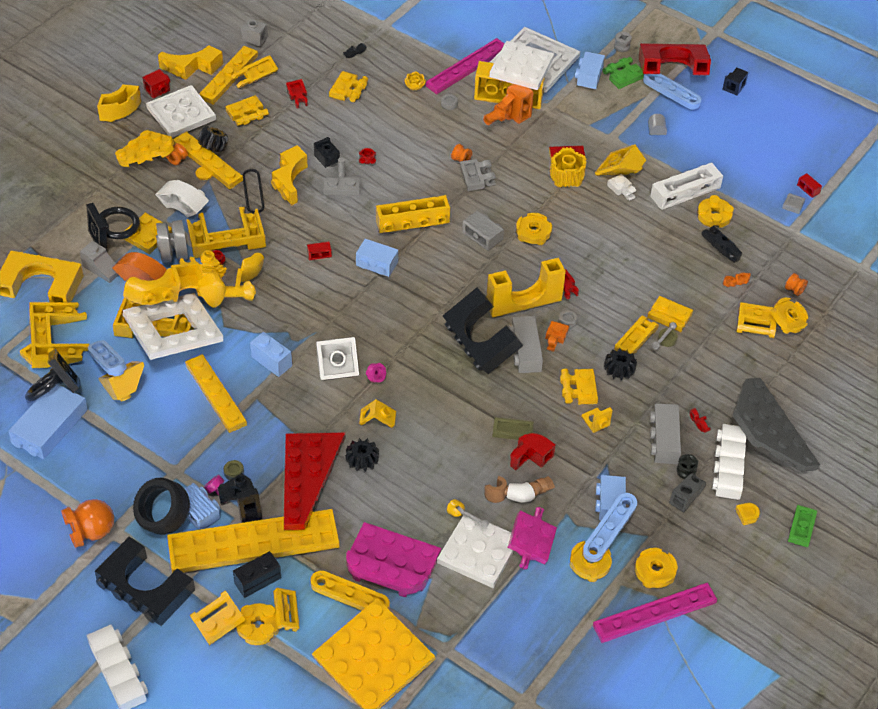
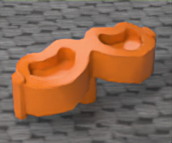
(739, 279)

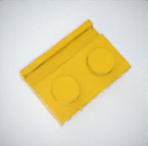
(667, 311)

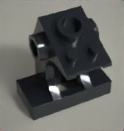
(242, 490)

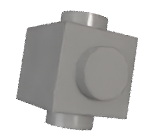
(254, 32)

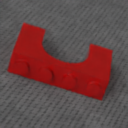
(693, 55)

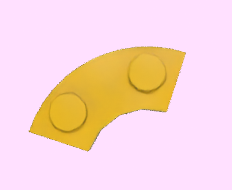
(119, 103)

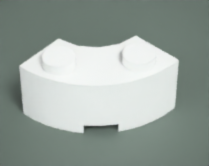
(182, 197)

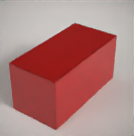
(809, 185)
(319, 250)

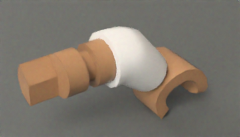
(517, 492)

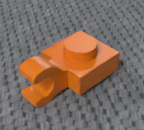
(556, 333)

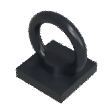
(99, 228)
(59, 373)

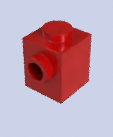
(156, 83)

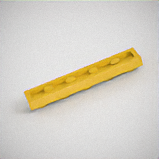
(223, 79)
(209, 160)
(216, 393)

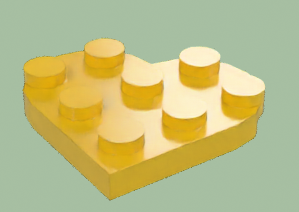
(145, 147)

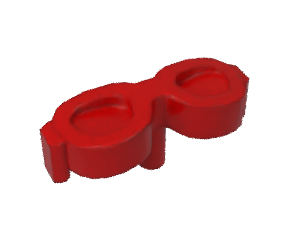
(700, 423)

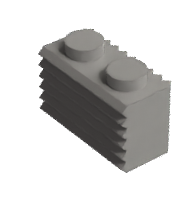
(483, 230)

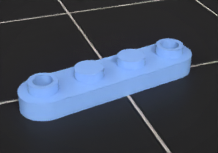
(673, 90)
(107, 358)
(609, 527)

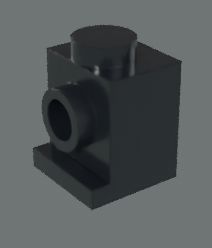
(735, 81)
(326, 152)

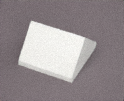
(337, 358)

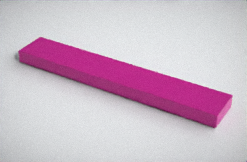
(464, 67)
(654, 612)

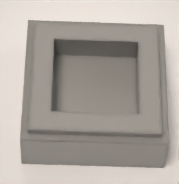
(793, 203)

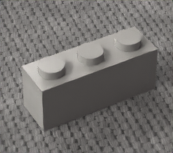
(529, 356)
(665, 433)

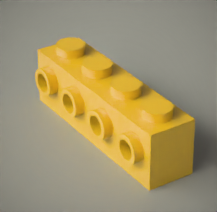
(412, 214)

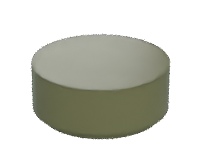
(670, 339)
(233, 469)

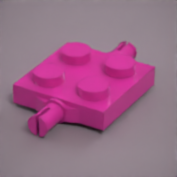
(532, 537)

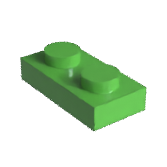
(802, 526)

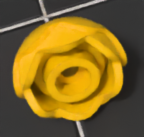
(415, 81)

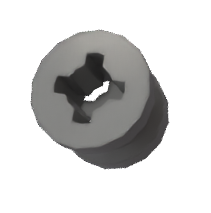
(622, 42)

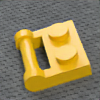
(758, 315)
(219, 623)

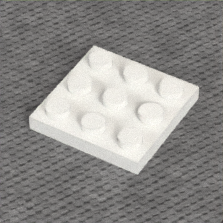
(521, 65)
(181, 111)
(477, 551)

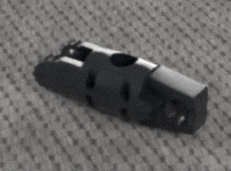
(722, 243)

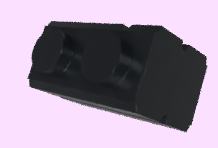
(257, 574)

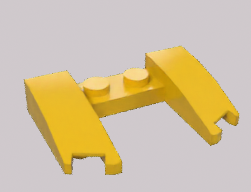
(250, 234)
(53, 313)
(164, 326)

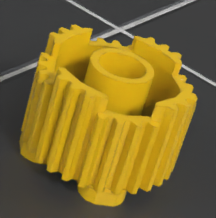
(567, 168)

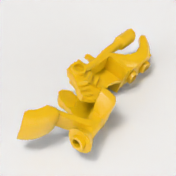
(203, 277)

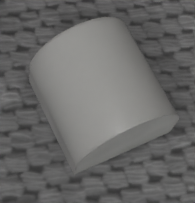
(657, 125)

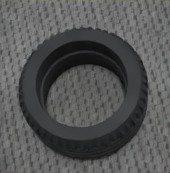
(144, 500)

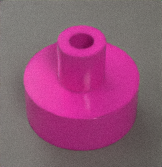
(376, 372)
(213, 484)

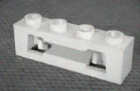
(686, 186)

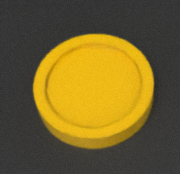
(203, 174)

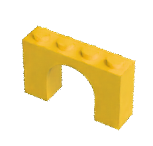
(21, 266)
(544, 291)

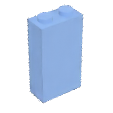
(47, 421)

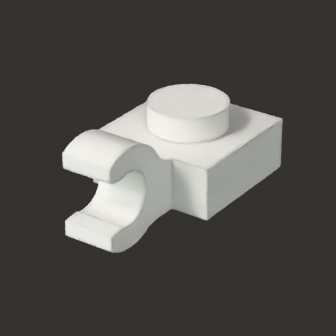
(622, 185)

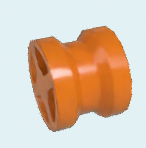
(460, 153)
(177, 154)
(796, 284)

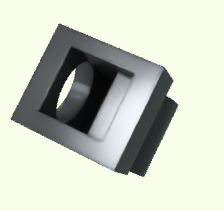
(687, 492)

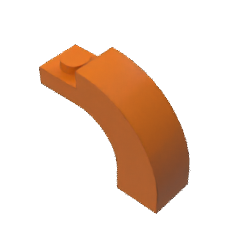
(139, 266)

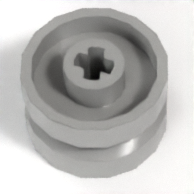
(171, 241)

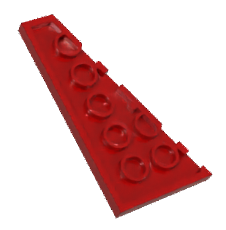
(307, 468)

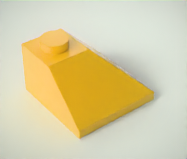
(622, 162)
(122, 386)

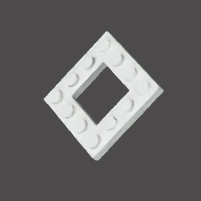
(563, 55)
(204, 331)

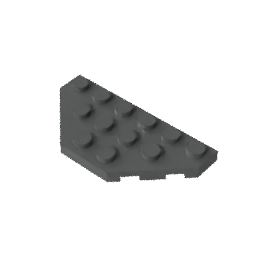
(769, 427)

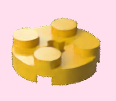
(718, 205)
(527, 234)
(782, 312)
(587, 570)
(650, 577)
(266, 631)

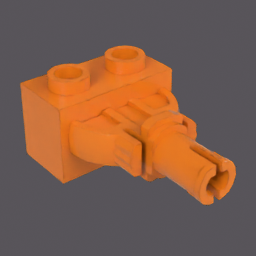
(515, 106)

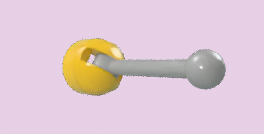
(457, 508)

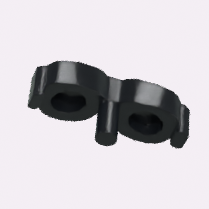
(352, 51)

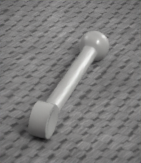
(655, 345)

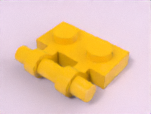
(343, 87)
(246, 110)
(585, 386)

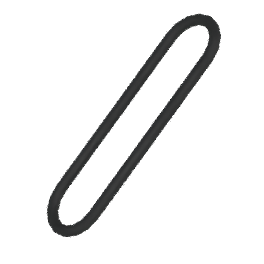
(260, 188)

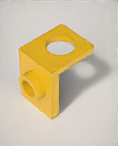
(378, 411)
(600, 420)

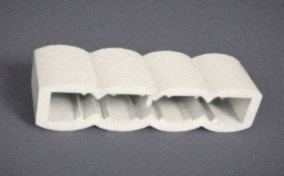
(730, 462)
(117, 668)

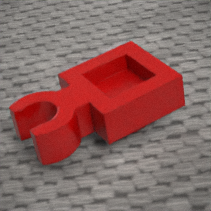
(297, 91)
(569, 286)

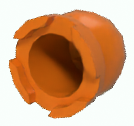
(89, 521)

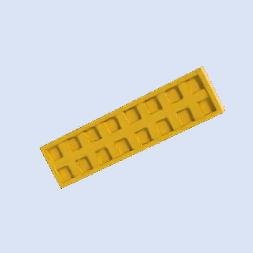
(250, 540)

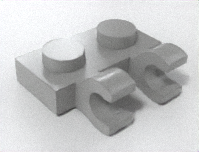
(472, 174)

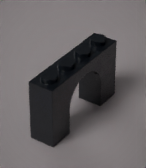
(461, 320)
(156, 603)

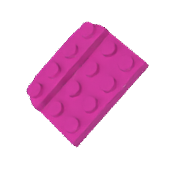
(391, 559)

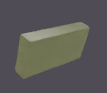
(511, 428)

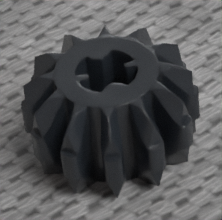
(213, 139)
(620, 364)
(362, 454)

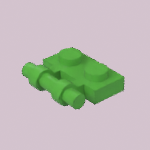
(626, 76)

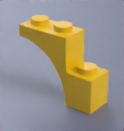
(184, 66)
(291, 163)

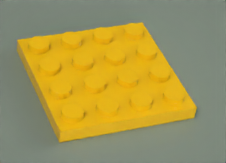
(373, 656)

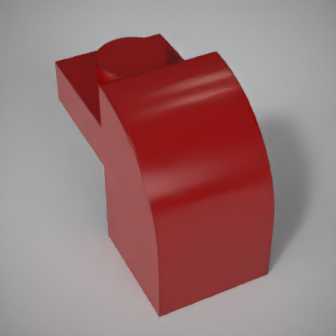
(532, 447)

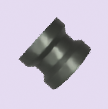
(687, 461)

